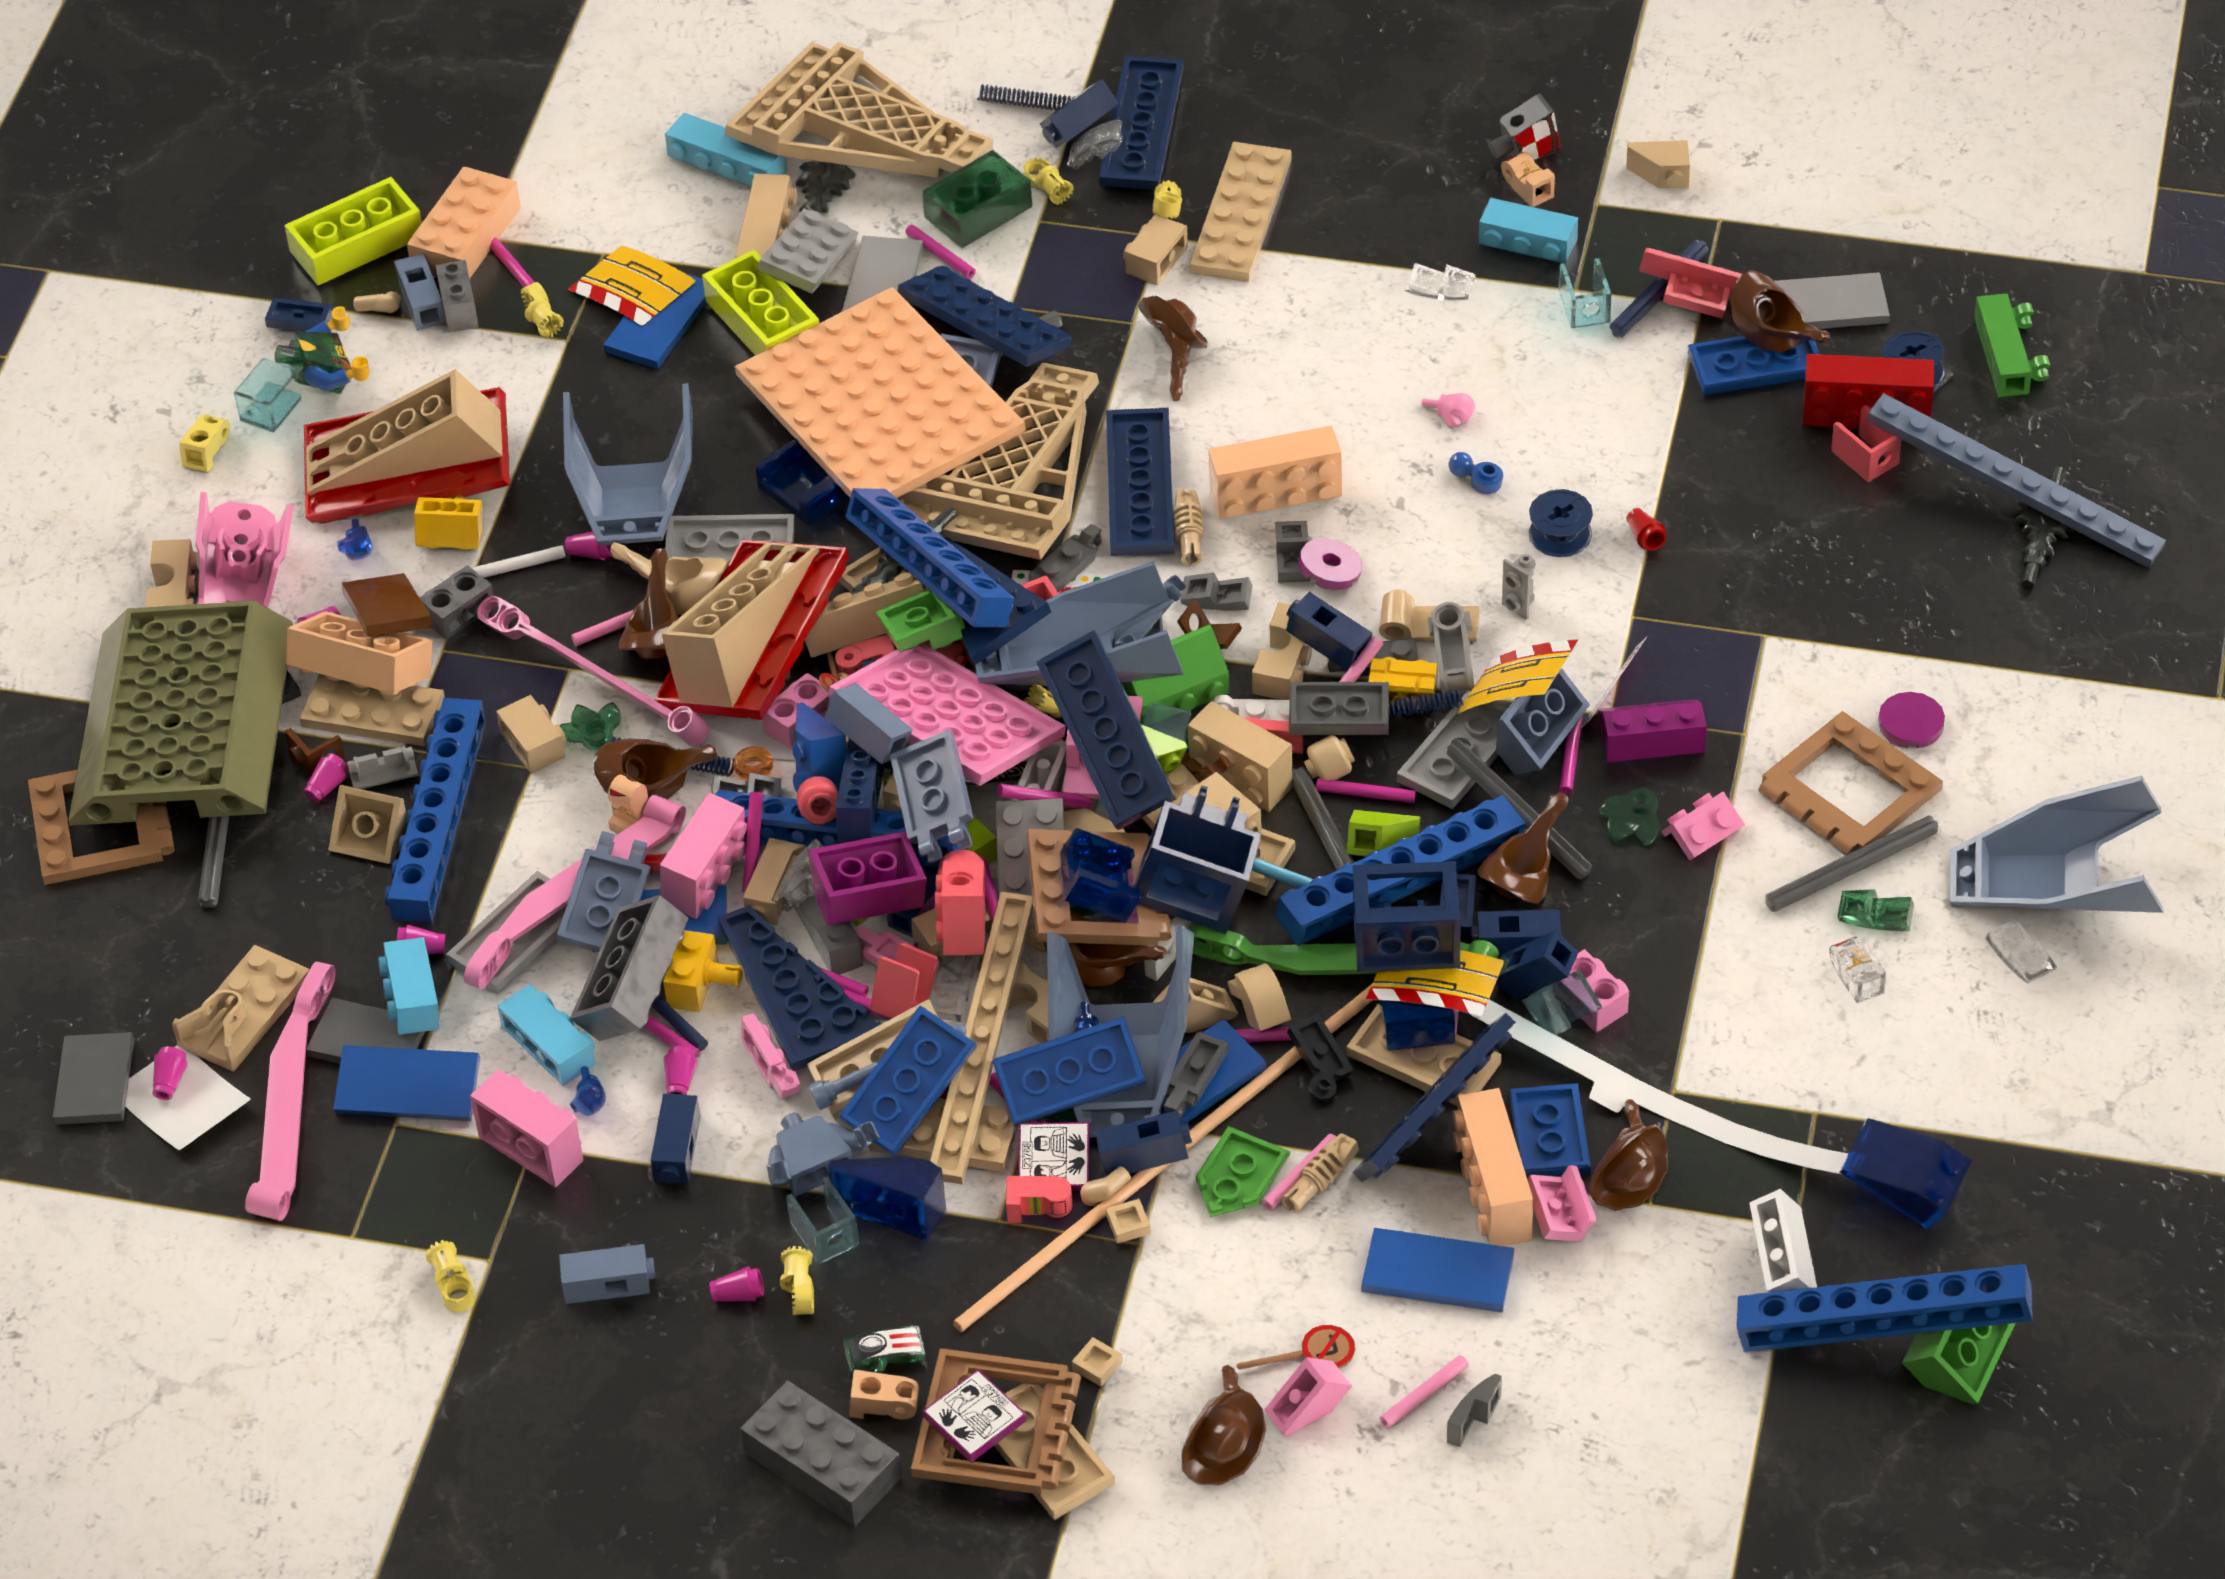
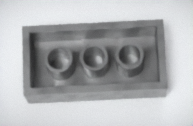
(629, 968)
(821, 1453)

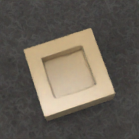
(1128, 1221)
(1097, 1361)

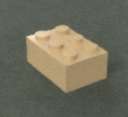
(1257, 758)

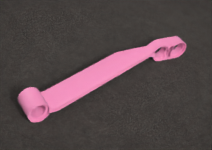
(681, 721)
(656, 824)
(284, 1100)

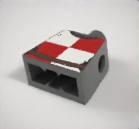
(1529, 130)

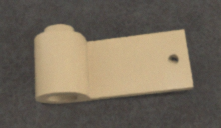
(1404, 620)

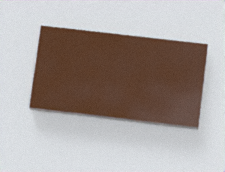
(386, 605)

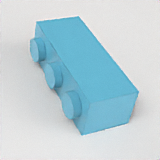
(1528, 230)
(409, 986)
(547, 1034)

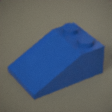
(818, 747)

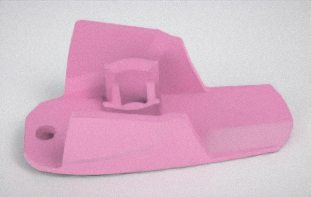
(234, 570)

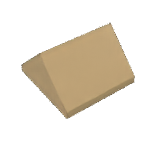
(367, 824)

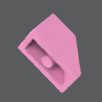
(1307, 1395)

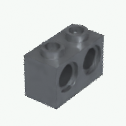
(457, 296)
(456, 601)

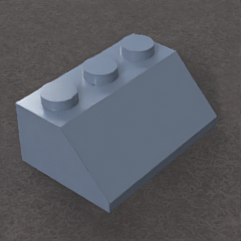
(1538, 724)

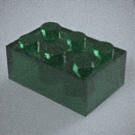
(977, 198)

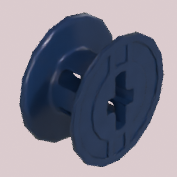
(1908, 343)
(1560, 523)

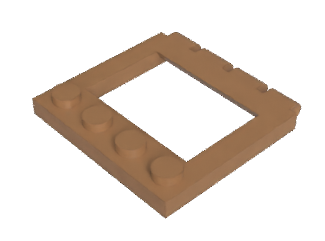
(1869, 749)
(55, 841)
(1053, 912)
(935, 1454)

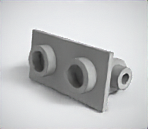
(1518, 585)
(373, 771)

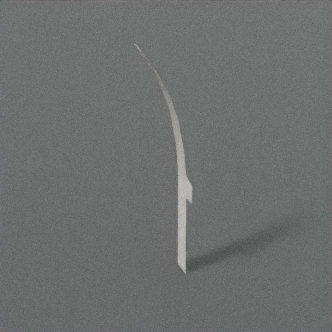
(1614, 1087)

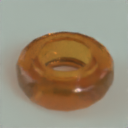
(749, 754)

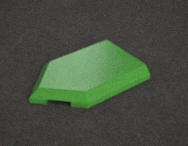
(1238, 1172)

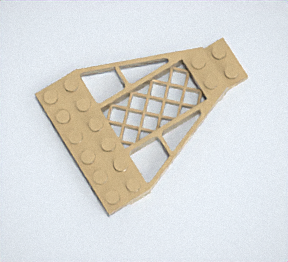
(823, 81)
(1008, 513)

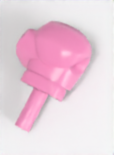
(1453, 407)

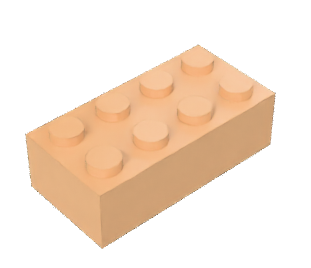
(466, 220)
(1275, 472)
(343, 651)
(1493, 1168)

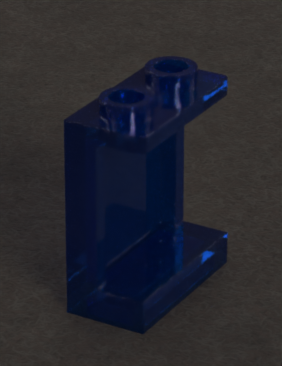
(799, 483)
(1097, 875)
(1416, 1025)

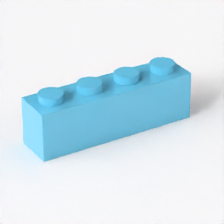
(709, 148)

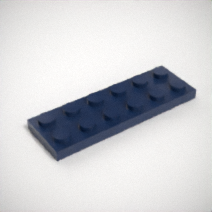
(1147, 109)
(984, 315)
(1139, 481)
(1106, 730)
(1429, 1105)

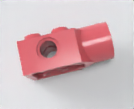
(961, 903)

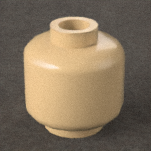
(1329, 759)

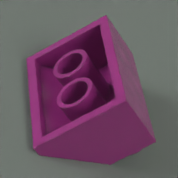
(1653, 730)
(867, 878)

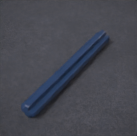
(1652, 294)

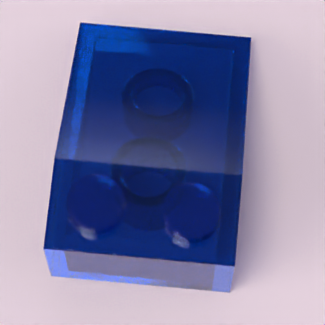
(1906, 1170)
(892, 1192)

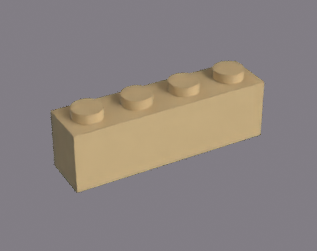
(766, 213)
(854, 617)

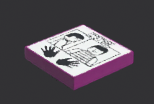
(1055, 1151)
(974, 1415)

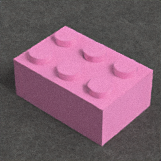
(703, 855)
(527, 1127)

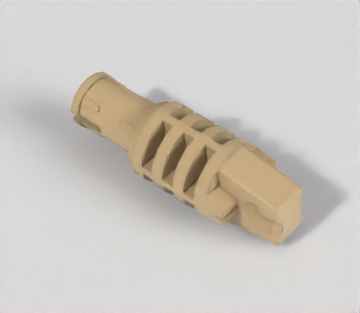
(1188, 525)
(1321, 1171)

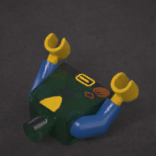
(321, 356)

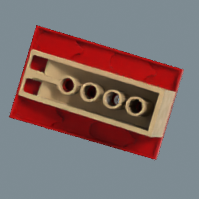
(424, 444)
(749, 629)

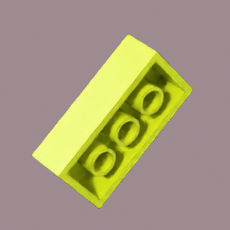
(353, 230)
(756, 304)

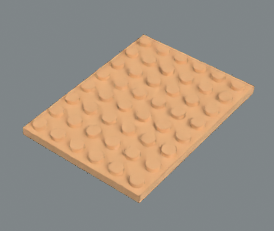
(880, 397)

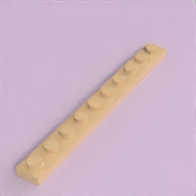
(985, 1028)

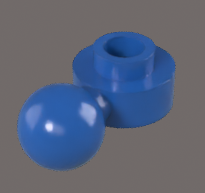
(1485, 476)

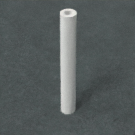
(520, 561)

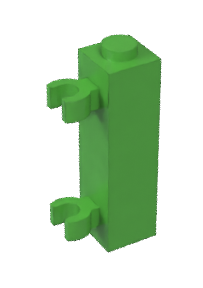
(2003, 345)

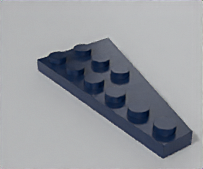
(1026, 611)
(796, 996)

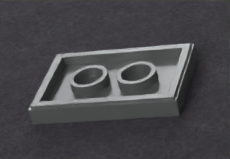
(1339, 708)
(356, 1026)
(93, 1078)

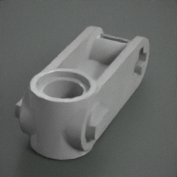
(1452, 646)

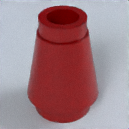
(1647, 531)

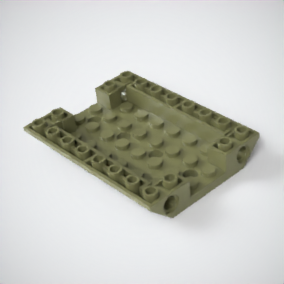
(223, 709)

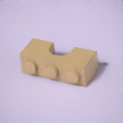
(174, 567)
(1278, 668)
(1032, 991)

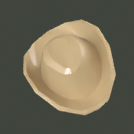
(685, 578)

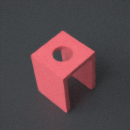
(1859, 455)
(903, 981)

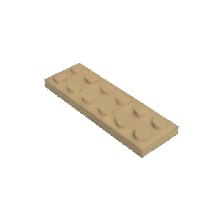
(1241, 211)

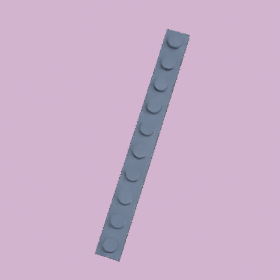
(2016, 480)

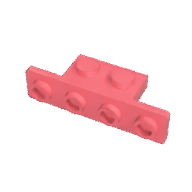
(1690, 282)

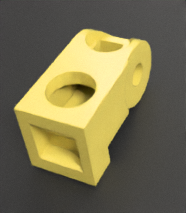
(203, 442)

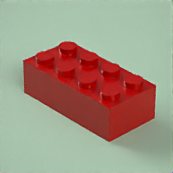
(1842, 385)

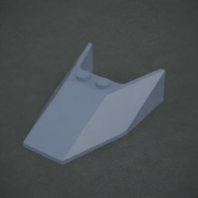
(627, 500)
(1102, 606)
(2051, 854)
(1154, 1028)

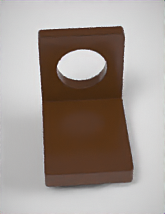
(1224, 633)
(309, 758)

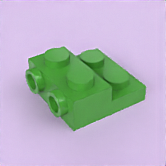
(921, 620)

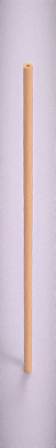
(1144, 1176)

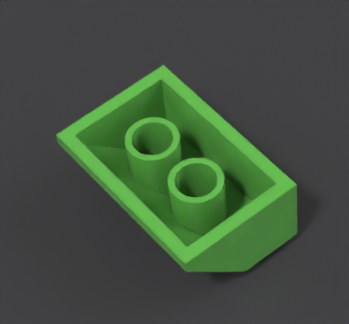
(1202, 680)
(1957, 1359)

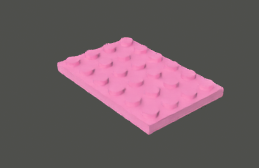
(940, 695)

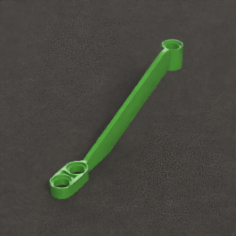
(1300, 960)

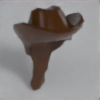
(1769, 315)
(1179, 328)
(651, 615)
(649, 763)
(1522, 862)
(1107, 962)
(1631, 1166)
(1224, 1435)

